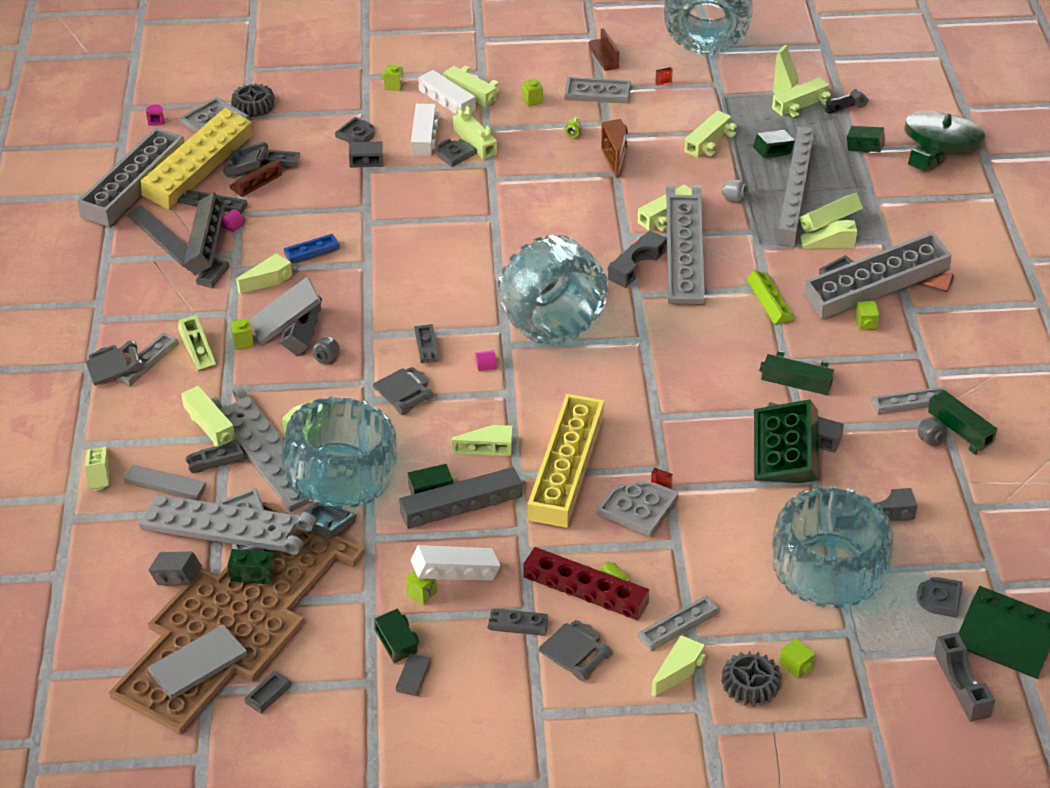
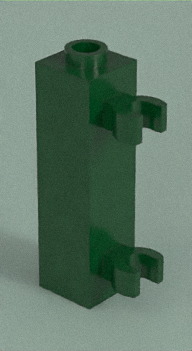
(797, 373)
(962, 421)

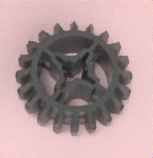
(253, 99)
(739, 672)

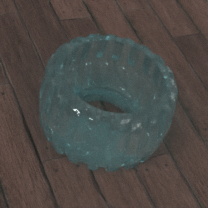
(708, 34)
(568, 305)
(339, 452)
(833, 520)

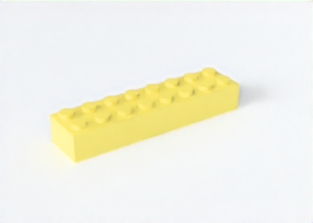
(196, 158)
(566, 461)

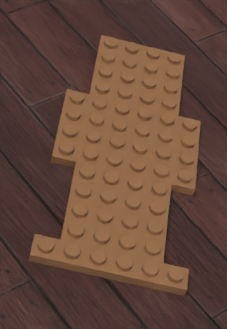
(251, 612)

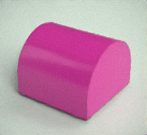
(155, 115)
(232, 220)
(486, 360)

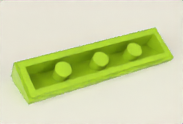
(770, 297)

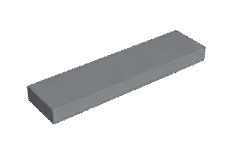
(150, 356)
(905, 400)
(165, 482)
(678, 623)

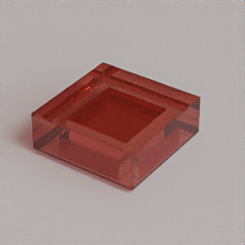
(663, 76)
(662, 478)

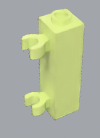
(483, 91)
(800, 97)
(474, 133)
(708, 133)
(830, 212)
(654, 213)
(208, 416)

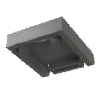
(248, 158)
(331, 520)

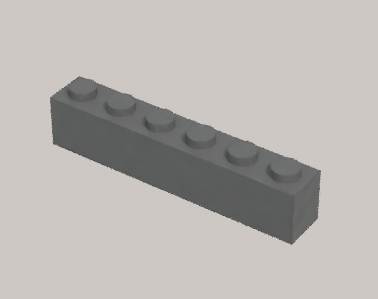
(204, 234)
(460, 497)

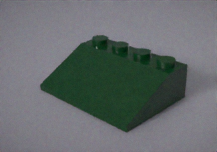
(786, 443)
(1007, 632)

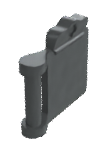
(111, 363)
(402, 386)
(574, 644)

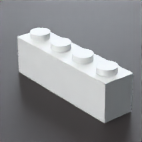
(446, 92)
(424, 129)
(455, 563)

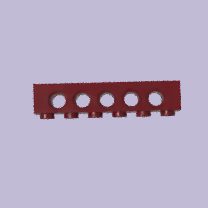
(586, 583)

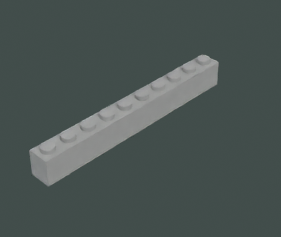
(795, 187)

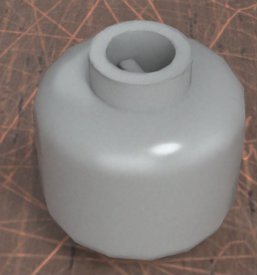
(735, 190)

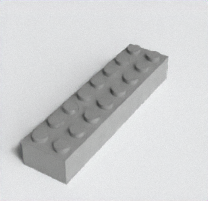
(122, 184)
(877, 275)

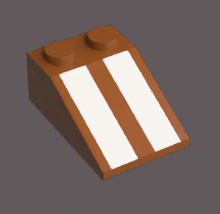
(614, 143)

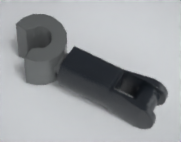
(855, 97)

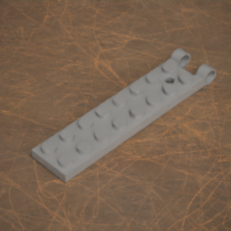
(685, 247)
(260, 445)
(226, 523)

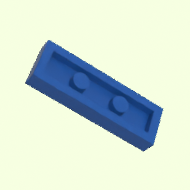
(311, 248)

